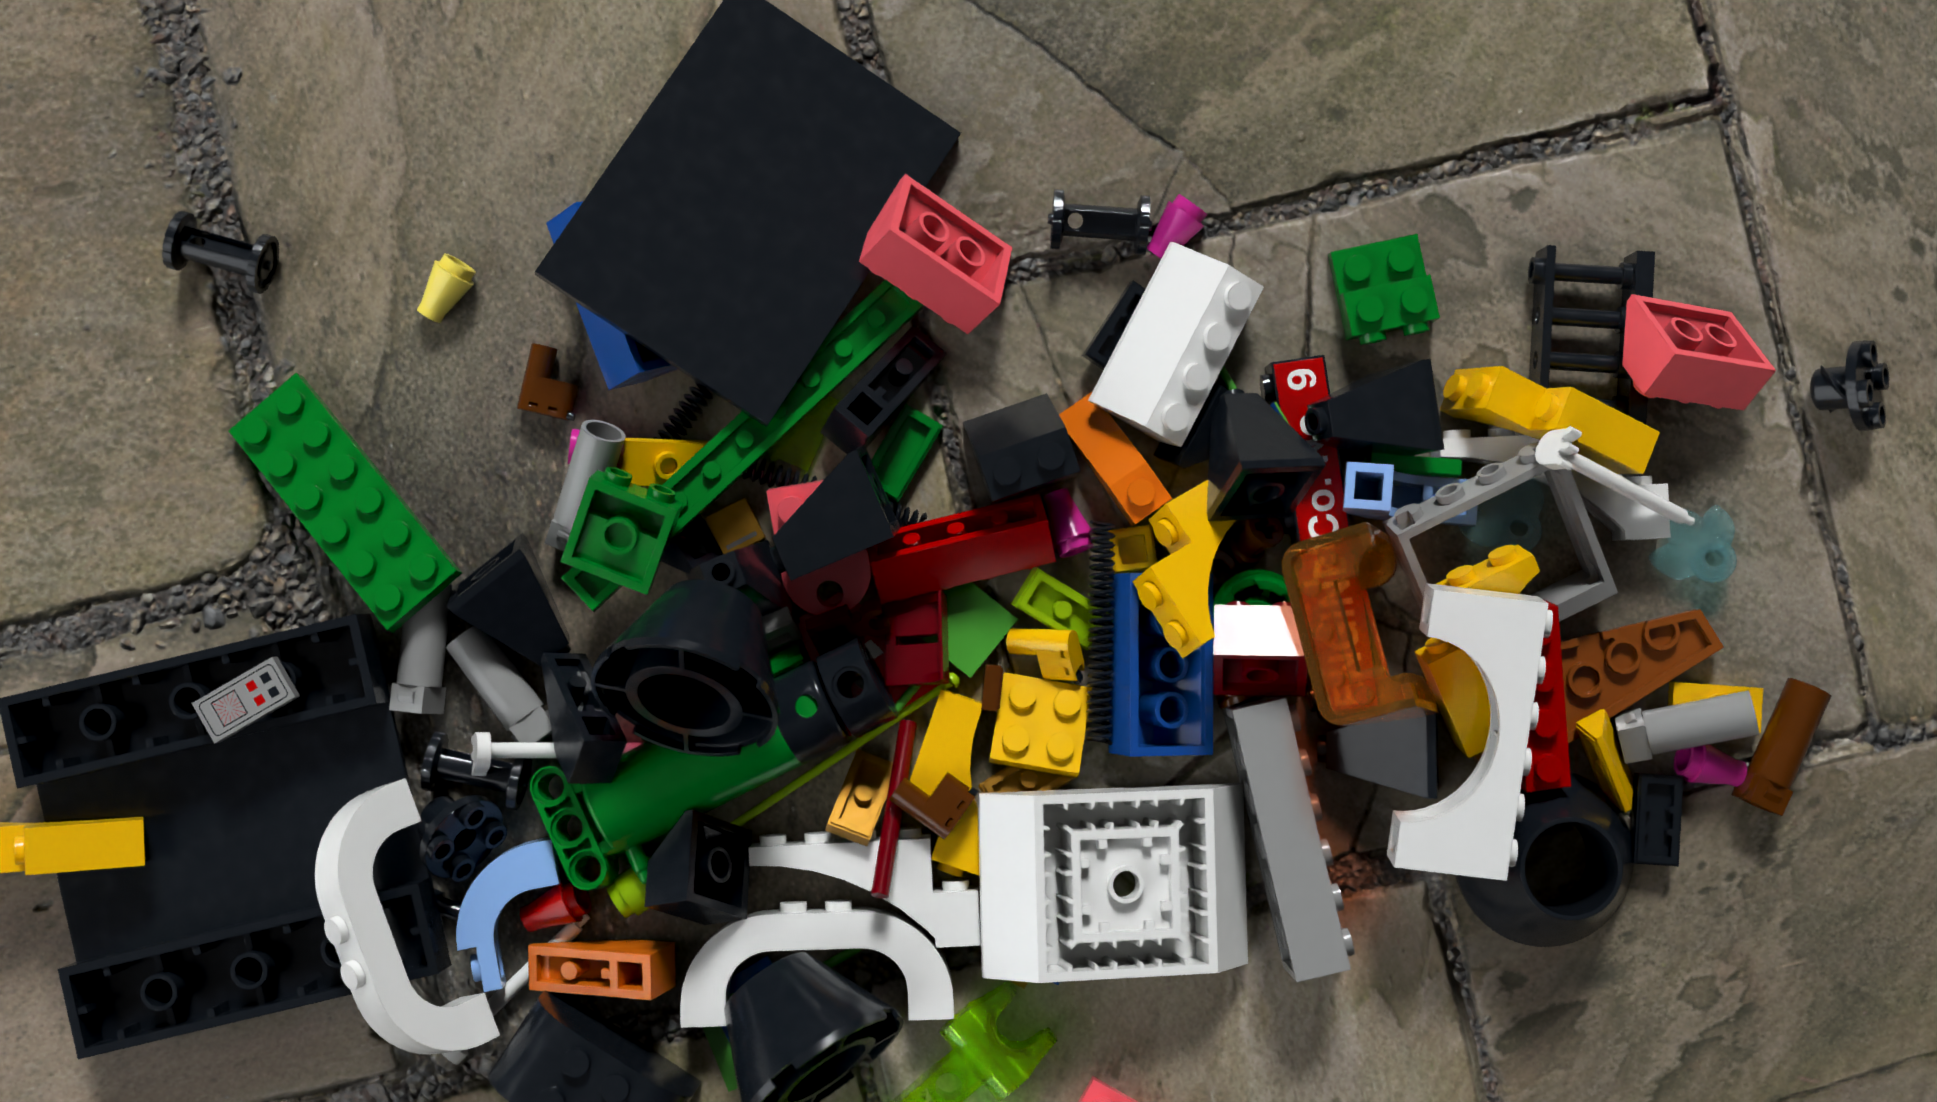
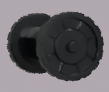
(1101, 222)
(186, 242)
(457, 766)

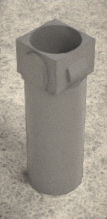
(595, 449)
(423, 659)
(501, 685)
(1685, 725)

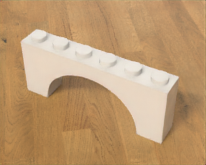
(1476, 824)

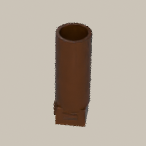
(1783, 747)

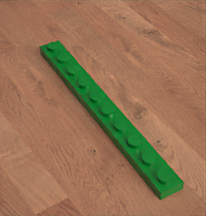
(747, 440)

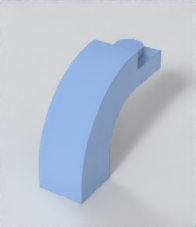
(1379, 491)
(513, 872)

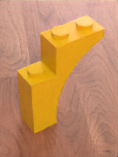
(1520, 405)
(1179, 583)
(1450, 671)
(945, 750)
(71, 845)

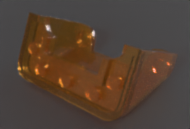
(1338, 629)

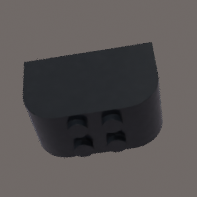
(580, 1057)

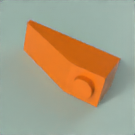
(1114, 460)
(603, 968)

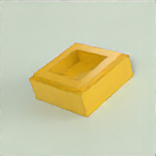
(1133, 549)

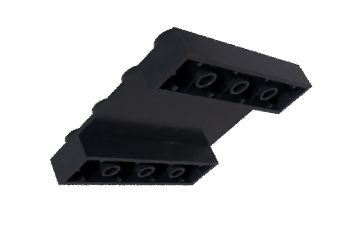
(232, 832)

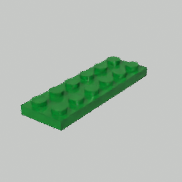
(345, 502)

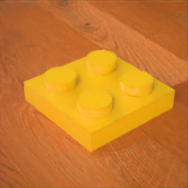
(1040, 725)

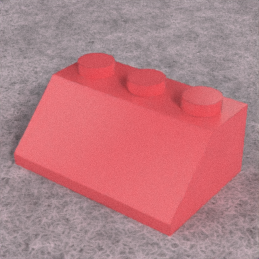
(937, 255)
(1691, 354)

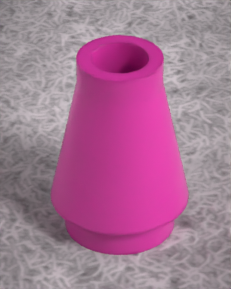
(1177, 224)
(1066, 523)
(1709, 766)

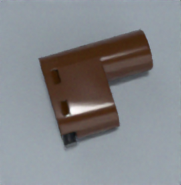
(540, 392)
(941, 808)

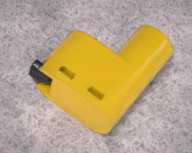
(1056, 651)

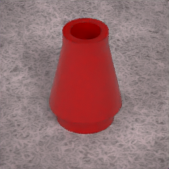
(556, 907)

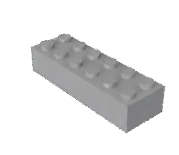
(1287, 837)

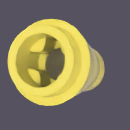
(445, 287)

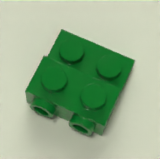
(1383, 289)
(622, 529)

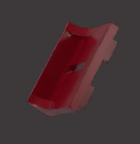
(917, 662)

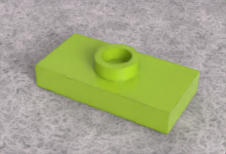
(1055, 605)

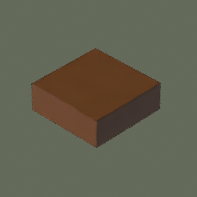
(992, 687)

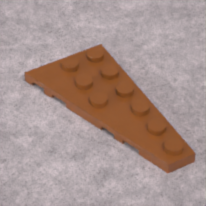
(1630, 662)

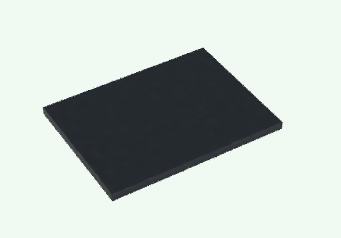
(745, 204)

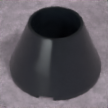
(692, 672)
(1511, 907)
(803, 1031)

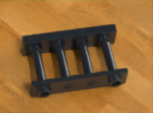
(1632, 276)

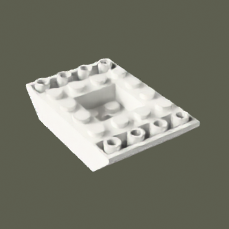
(1053, 868)

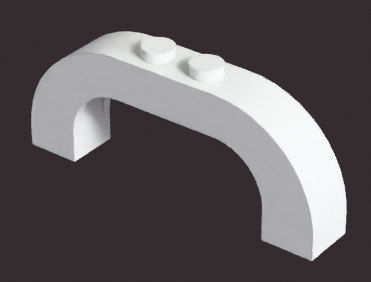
(804, 928)
(364, 939)

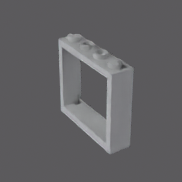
(1572, 593)

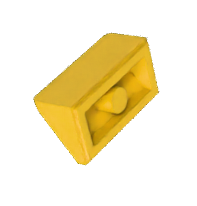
(1606, 758)

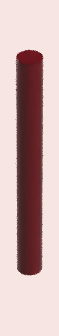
(893, 814)

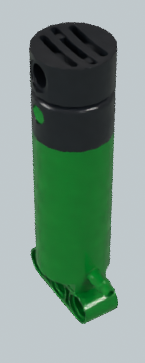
(660, 784)

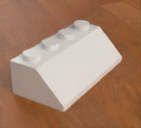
(1175, 344)

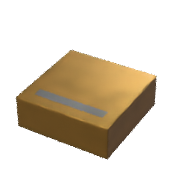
(735, 526)

